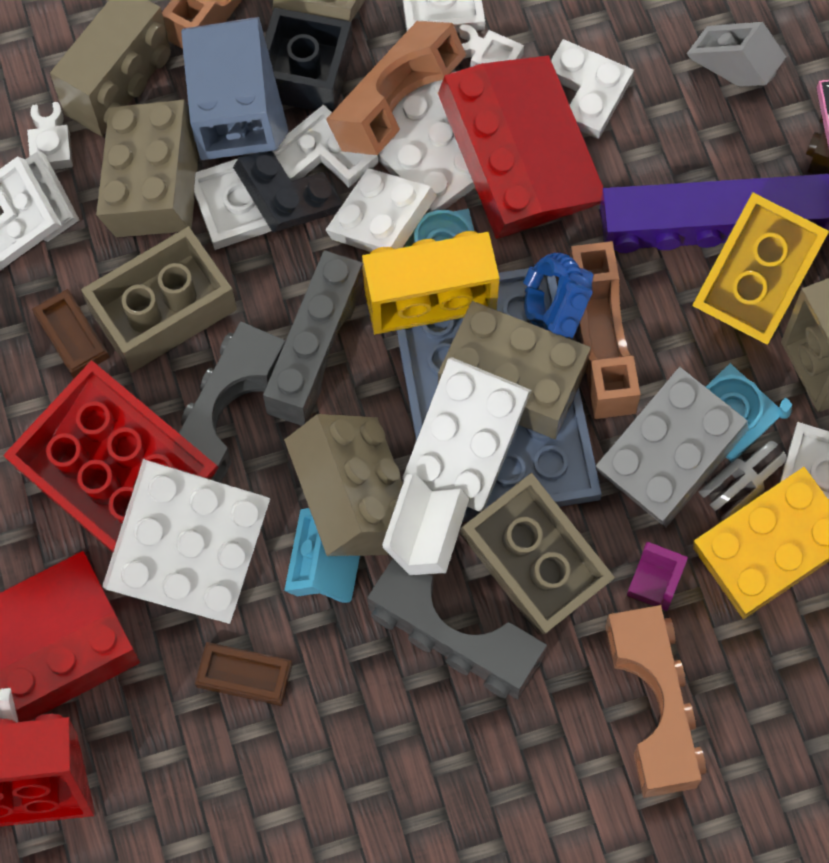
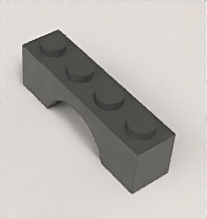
(302, 362)
(243, 368)
(501, 658)

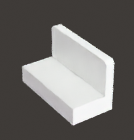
(424, 527)

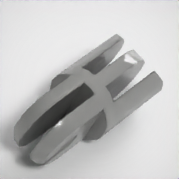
(745, 478)

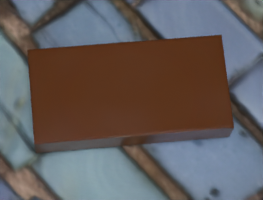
(70, 332)
(243, 673)

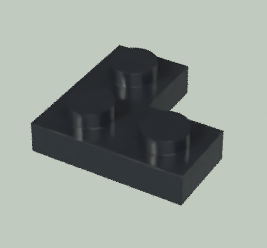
(285, 201)

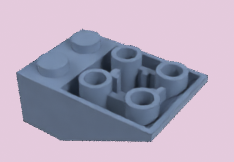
(232, 89)

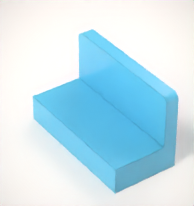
(313, 570)

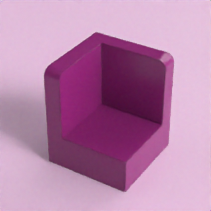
(657, 576)

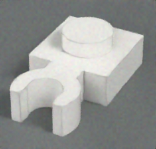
(490, 48)
(51, 137)

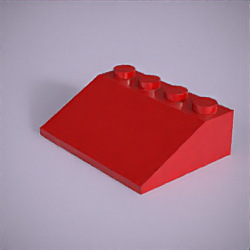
(520, 143)
(92, 448)
(59, 637)
(42, 772)

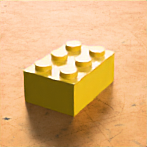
(760, 268)
(429, 281)
(769, 543)

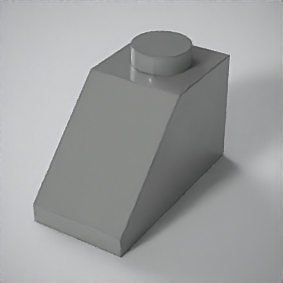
(739, 53)

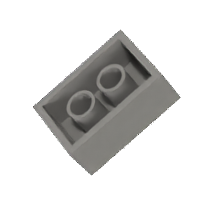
(673, 447)

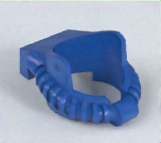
(570, 298)

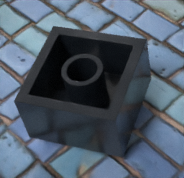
(309, 57)

